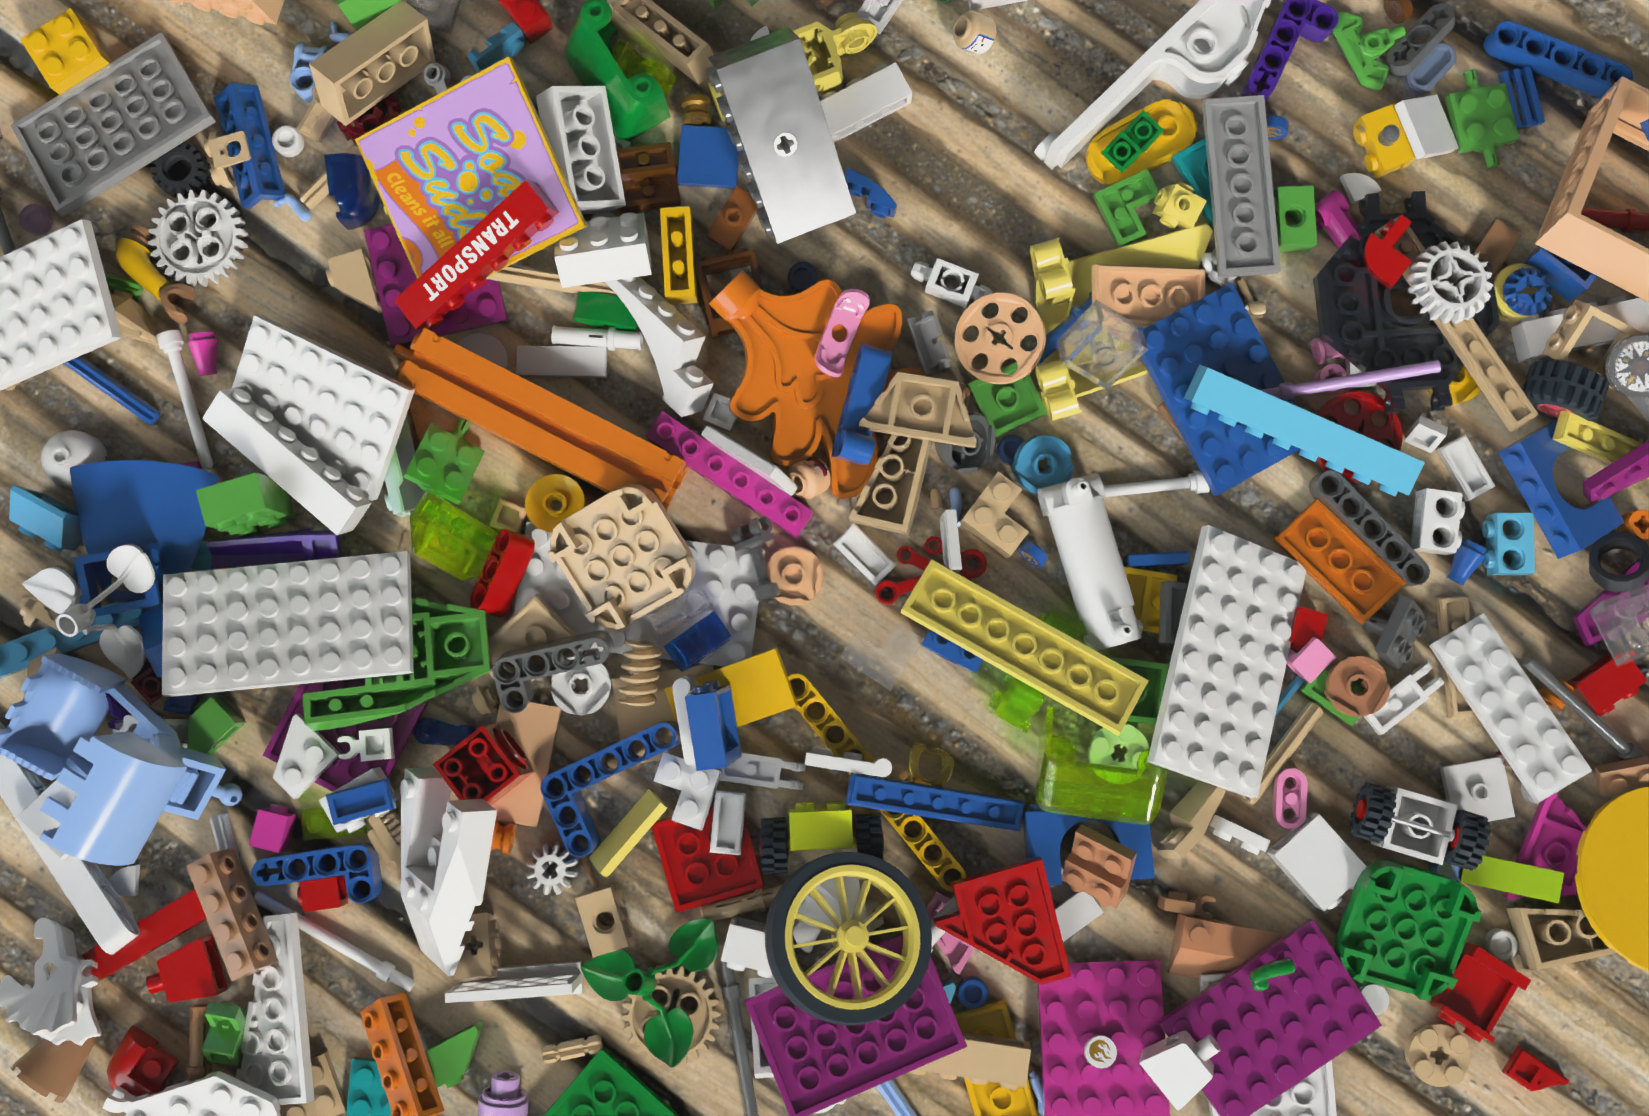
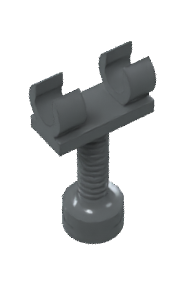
(765, 588)

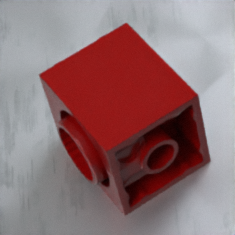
(484, 765)

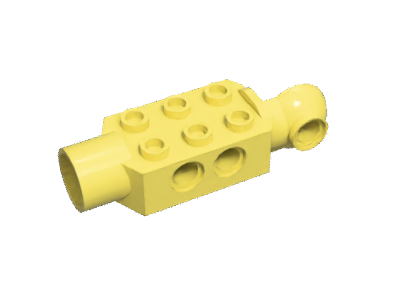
(823, 50)

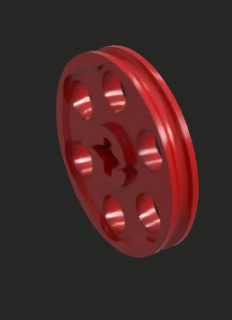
(1367, 405)

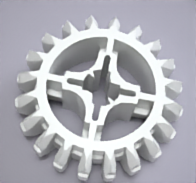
(1456, 267)

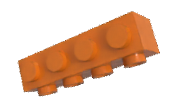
(401, 1057)

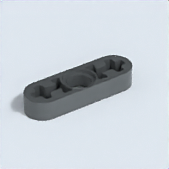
(1423, 27)

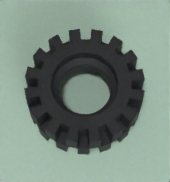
(193, 181)

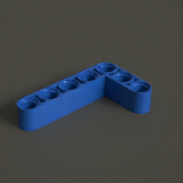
(599, 771)

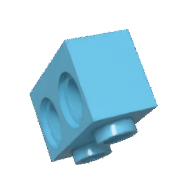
(1518, 544)

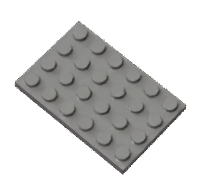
(112, 124)

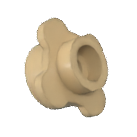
(485, 700)

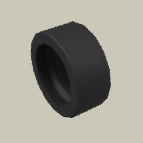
(1614, 582)

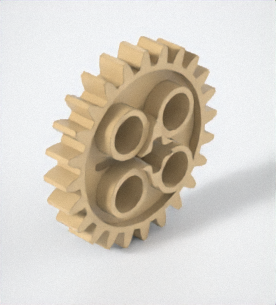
(701, 1017)

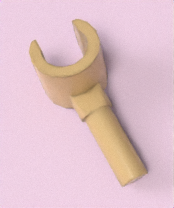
(1255, 308)

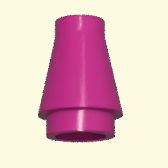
(204, 352)

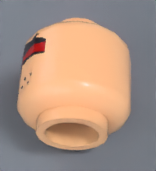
(810, 477)

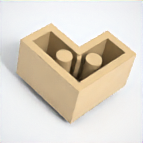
(989, 520)

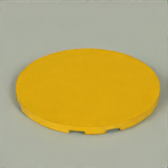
(1615, 875)

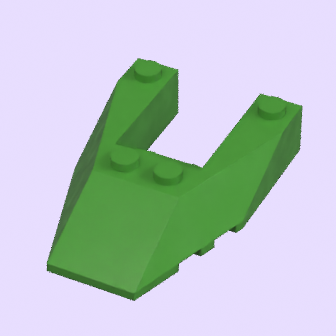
(447, 652)

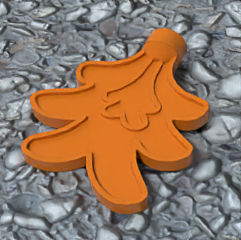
(782, 373)

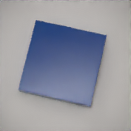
(707, 158)

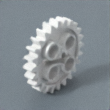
(172, 244)

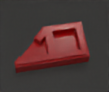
(1531, 1071)

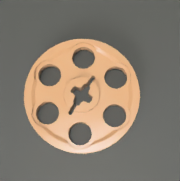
(1014, 335)

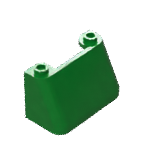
(633, 103)

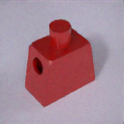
(189, 972)

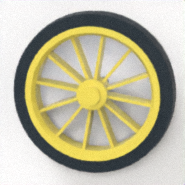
(848, 938)

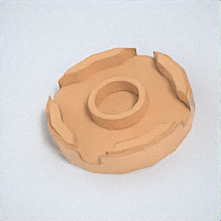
(796, 573)

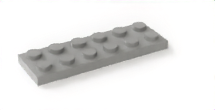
(1241, 186)

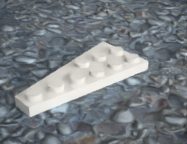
(276, 1021)

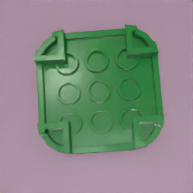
(1405, 928)

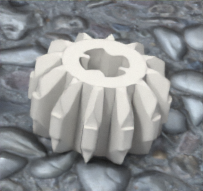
(541, 868)

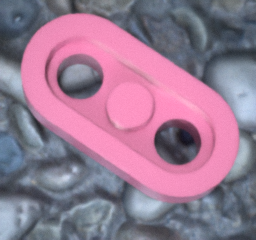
(1292, 798)

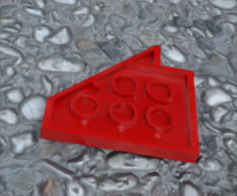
(1010, 919)

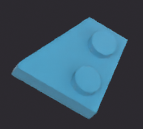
(504, 44)

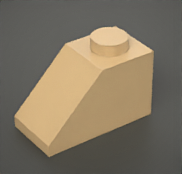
(355, 278)

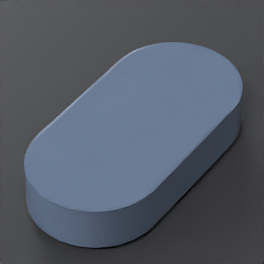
(1430, 69)

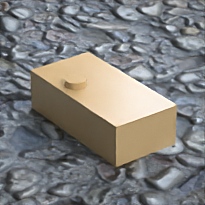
(373, 62)

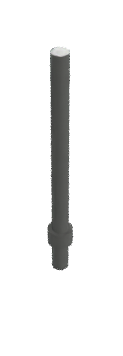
(1625, 750)
(730, 993)

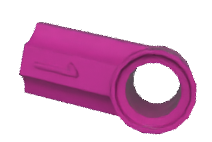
(1334, 216)

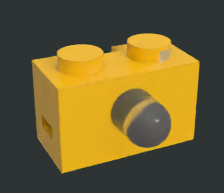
(1384, 141)

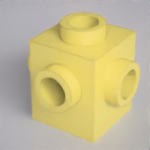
(1178, 206)

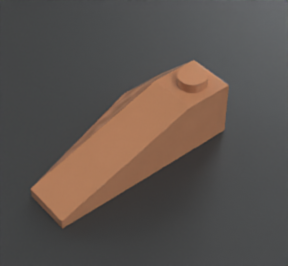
(1214, 945)

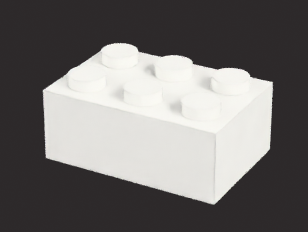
(604, 251)

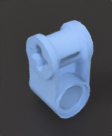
(301, 69)

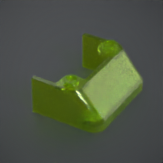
(1095, 789)

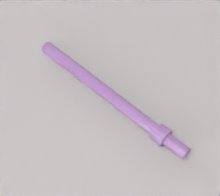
(1288, 391)

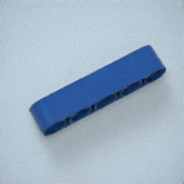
(1544, 63)

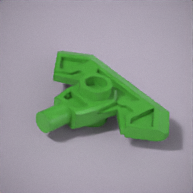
(1365, 48)

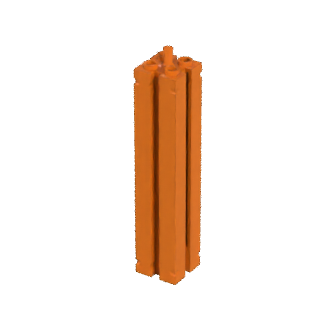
(535, 418)

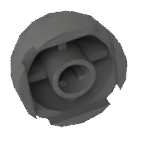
(966, 458)

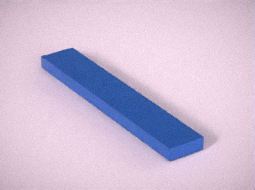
(934, 802)

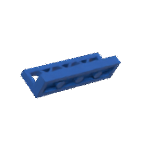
(248, 115)

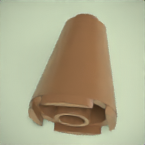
(53, 1066)

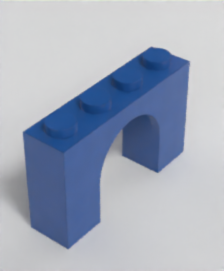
(1564, 526)
(1045, 832)

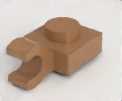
(1179, 903)

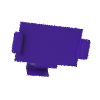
(116, 710)

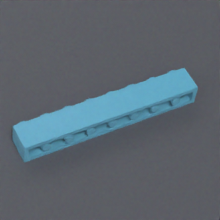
(1304, 430)

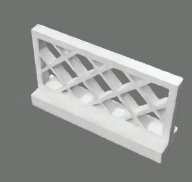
(522, 982)

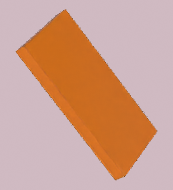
(1339, 561)

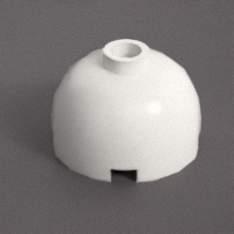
(70, 450)

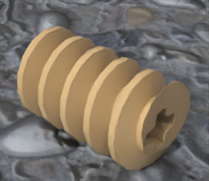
(641, 673)

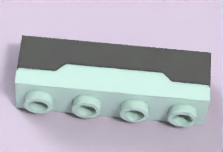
(402, 493)

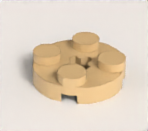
(1455, 1060)

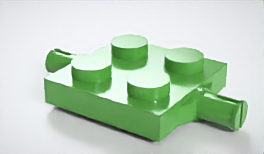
(1481, 118)
(444, 462)

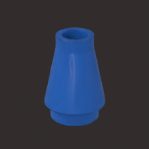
(1466, 561)

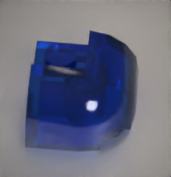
(352, 188)

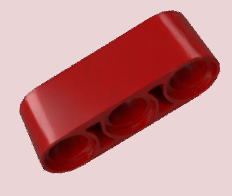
(502, 572)

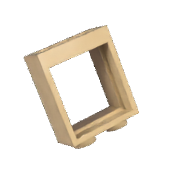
(1572, 326)

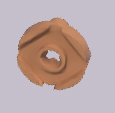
(1373, 681)

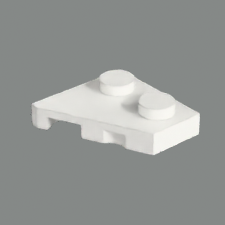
(302, 758)

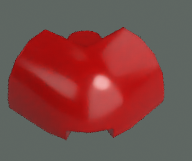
(140, 1064)

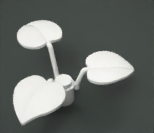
(58, 590)

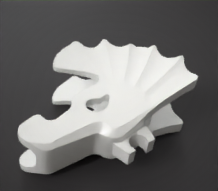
(805, 933)
(60, 1002)

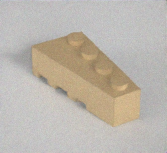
(894, 486)
(1554, 937)

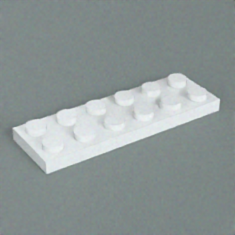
(1510, 708)

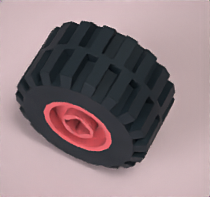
(1565, 386)

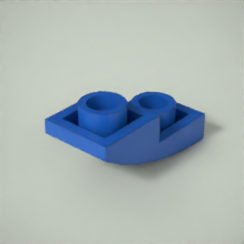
(878, 199)

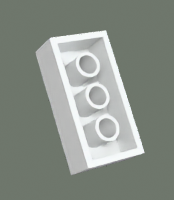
(584, 144)

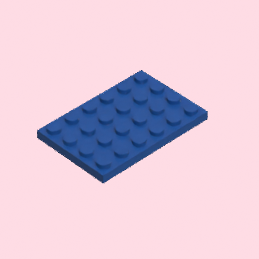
(1223, 338)

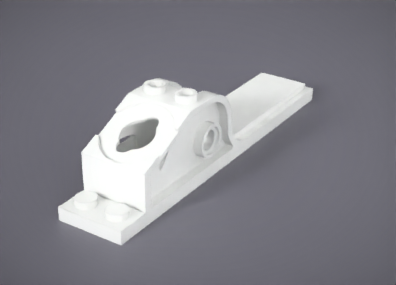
(1193, 57)

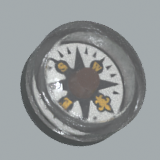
(1628, 366)

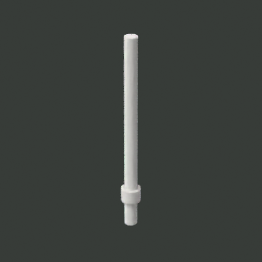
(385, 970)

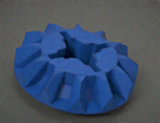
(1522, 302)

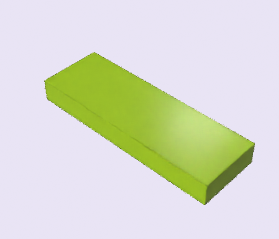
(1516, 878)

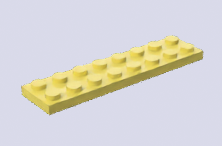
(1025, 647)

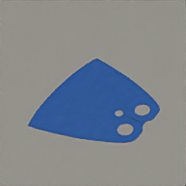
(139, 506)

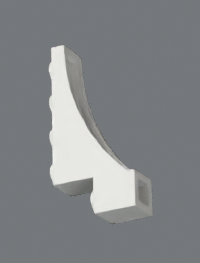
(672, 343)

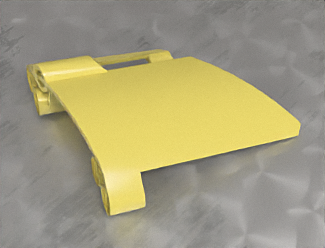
(1068, 283)

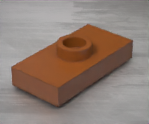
(733, 219)

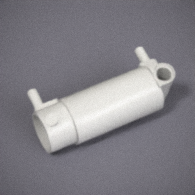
(1091, 560)

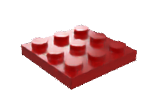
(697, 874)

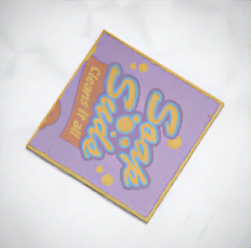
(459, 159)

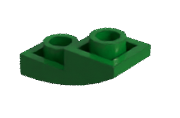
(1132, 142)
(602, 309)

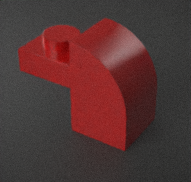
(1382, 259)

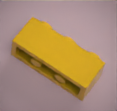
(678, 255)

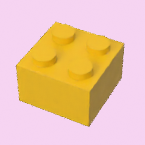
(65, 51)

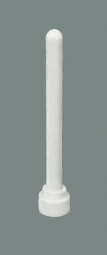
(171, 343)
(1193, 482)

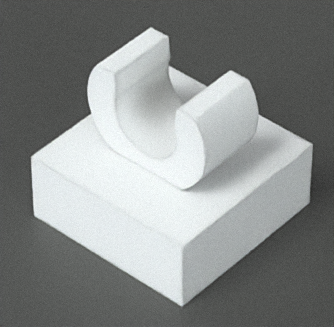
(1426, 433)

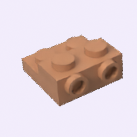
(1099, 867)

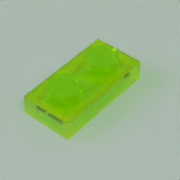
(318, 826)

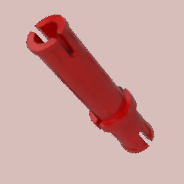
(1624, 220)

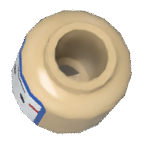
(974, 32)

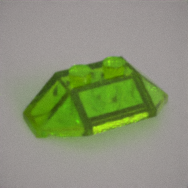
(450, 537)

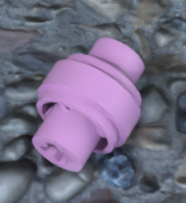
(503, 1096)

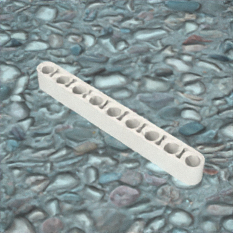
(79, 879)

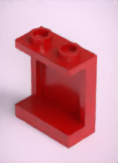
(1480, 993)

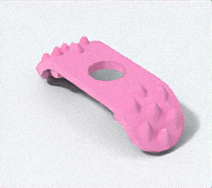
(847, 312)

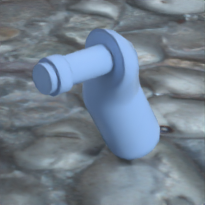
(335, 36)
(302, 212)
(956, 502)

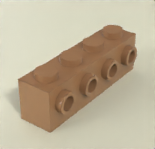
(232, 913)

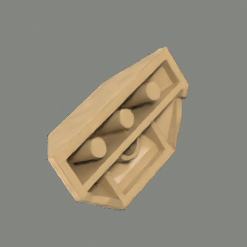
(133, 319)

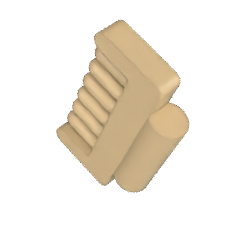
(383, 839)

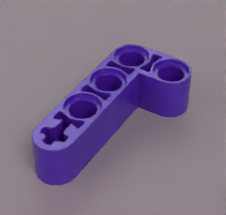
(1280, 51)

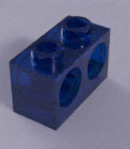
(698, 641)

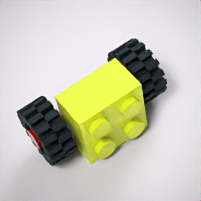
(816, 830)

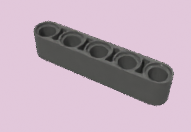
(1362, 513)

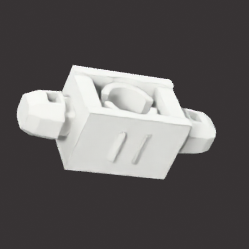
(922, 271)

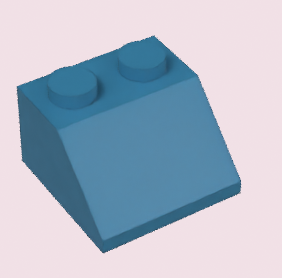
(45, 517)

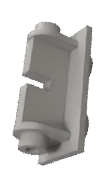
(933, 355)

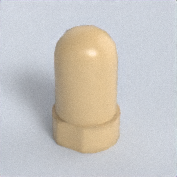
(936, 500)

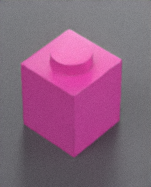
(273, 828)

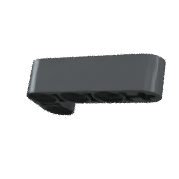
(554, 664)

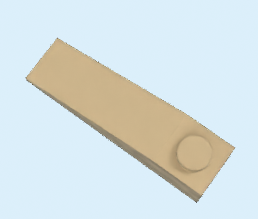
(668, 36)

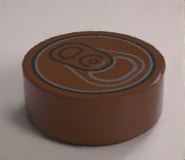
(1398, 10)

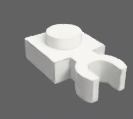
(372, 745)

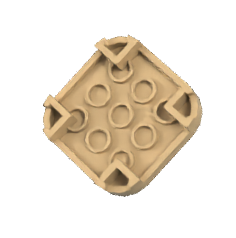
(622, 556)

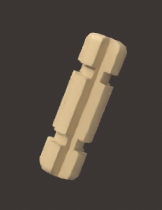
(572, 1049)

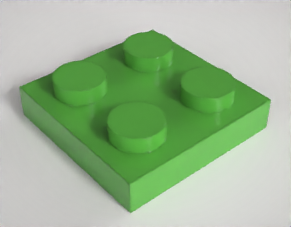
(1007, 404)

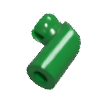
(1270, 970)

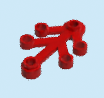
(922, 563)

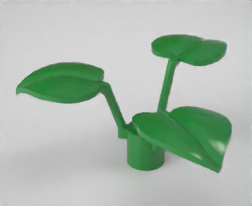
(615, 977)

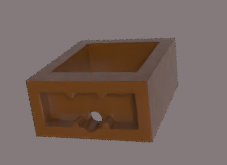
(714, 264)

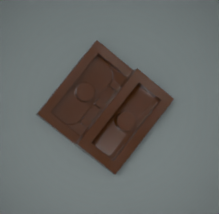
(648, 177)

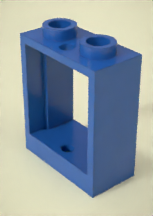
(85, 576)
(713, 726)

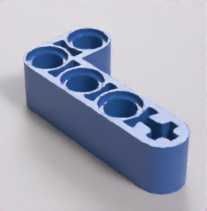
(864, 388)
(316, 868)

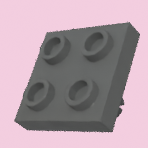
(1398, 632)

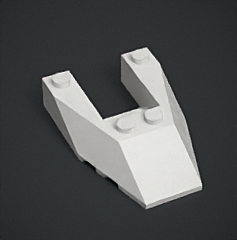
(442, 863)

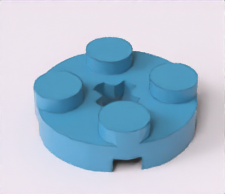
(1036, 448)

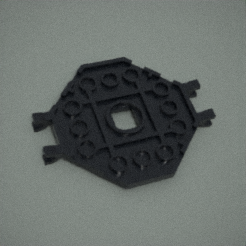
(1359, 316)

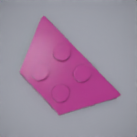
(1553, 842)

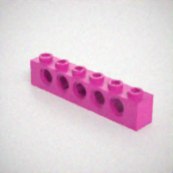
(730, 475)

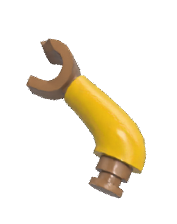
(135, 261)

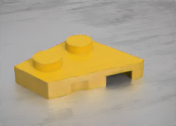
(1146, 595)

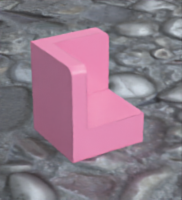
(1310, 660)

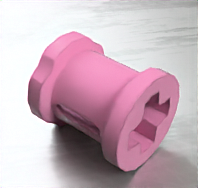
(1323, 351)
(1328, 371)

